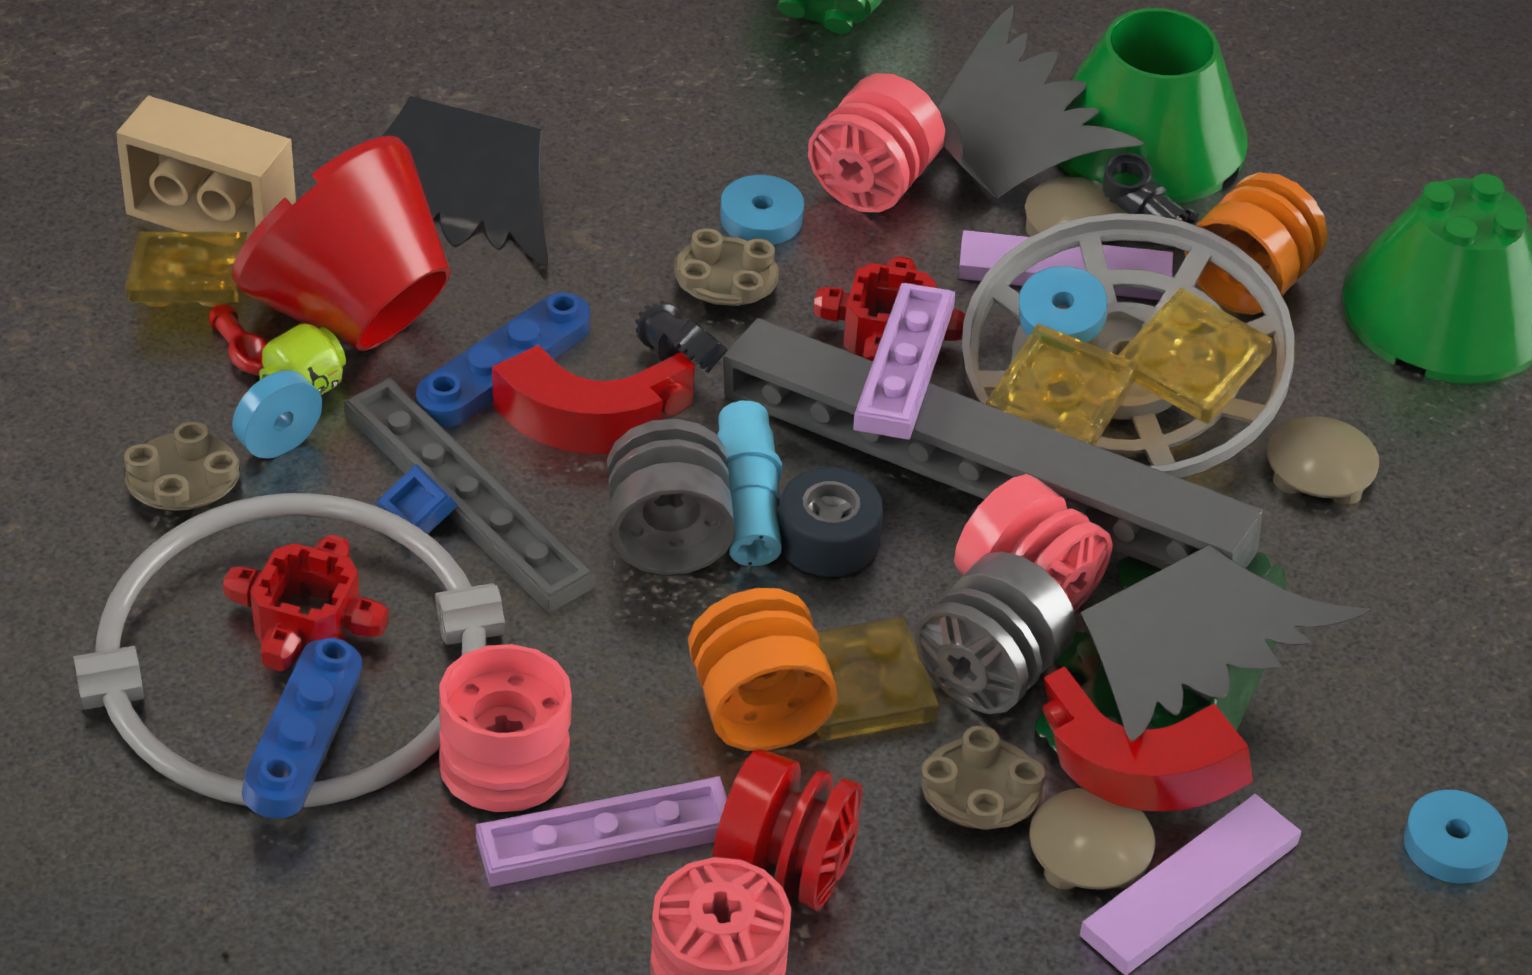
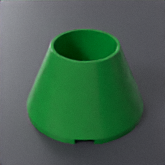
(1169, 87)

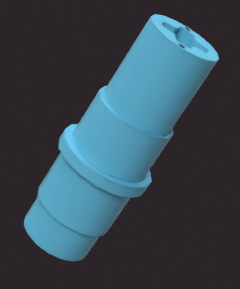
(752, 482)

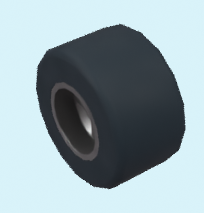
(830, 521)

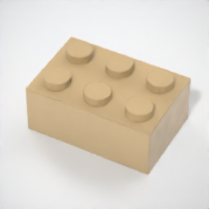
(201, 169)

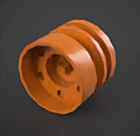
(1274, 226)
(762, 669)

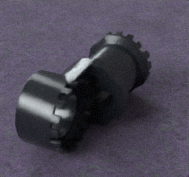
(1144, 197)
(665, 331)

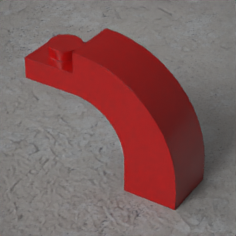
(582, 412)
(1157, 771)

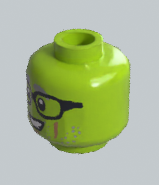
(309, 352)

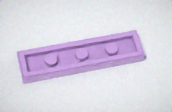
(983, 250)
(904, 361)
(601, 831)
(1189, 884)

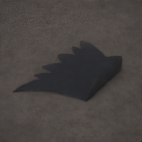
(476, 172)

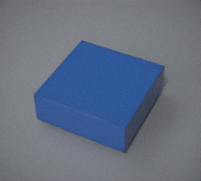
(418, 500)

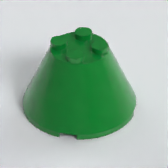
(1448, 284)

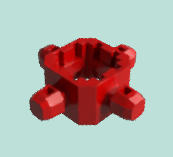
(872, 288)
(289, 571)

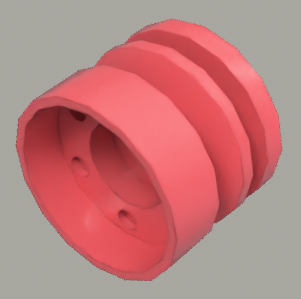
(876, 142)
(1036, 524)
(504, 727)
(720, 921)

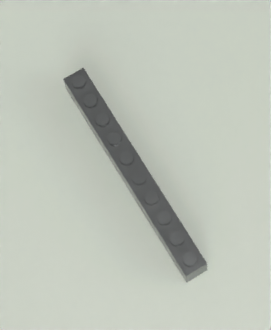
(983, 447)

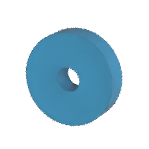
(762, 209)
(1065, 287)
(277, 414)
(1452, 858)

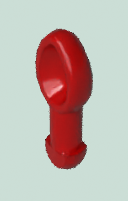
(244, 347)

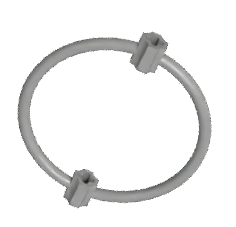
(113, 673)

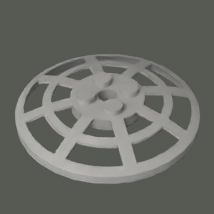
(1128, 318)

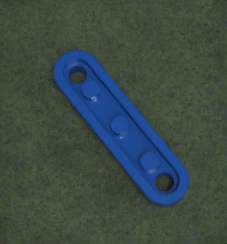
(465, 382)
(301, 728)

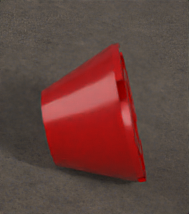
(351, 250)

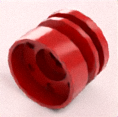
(799, 833)

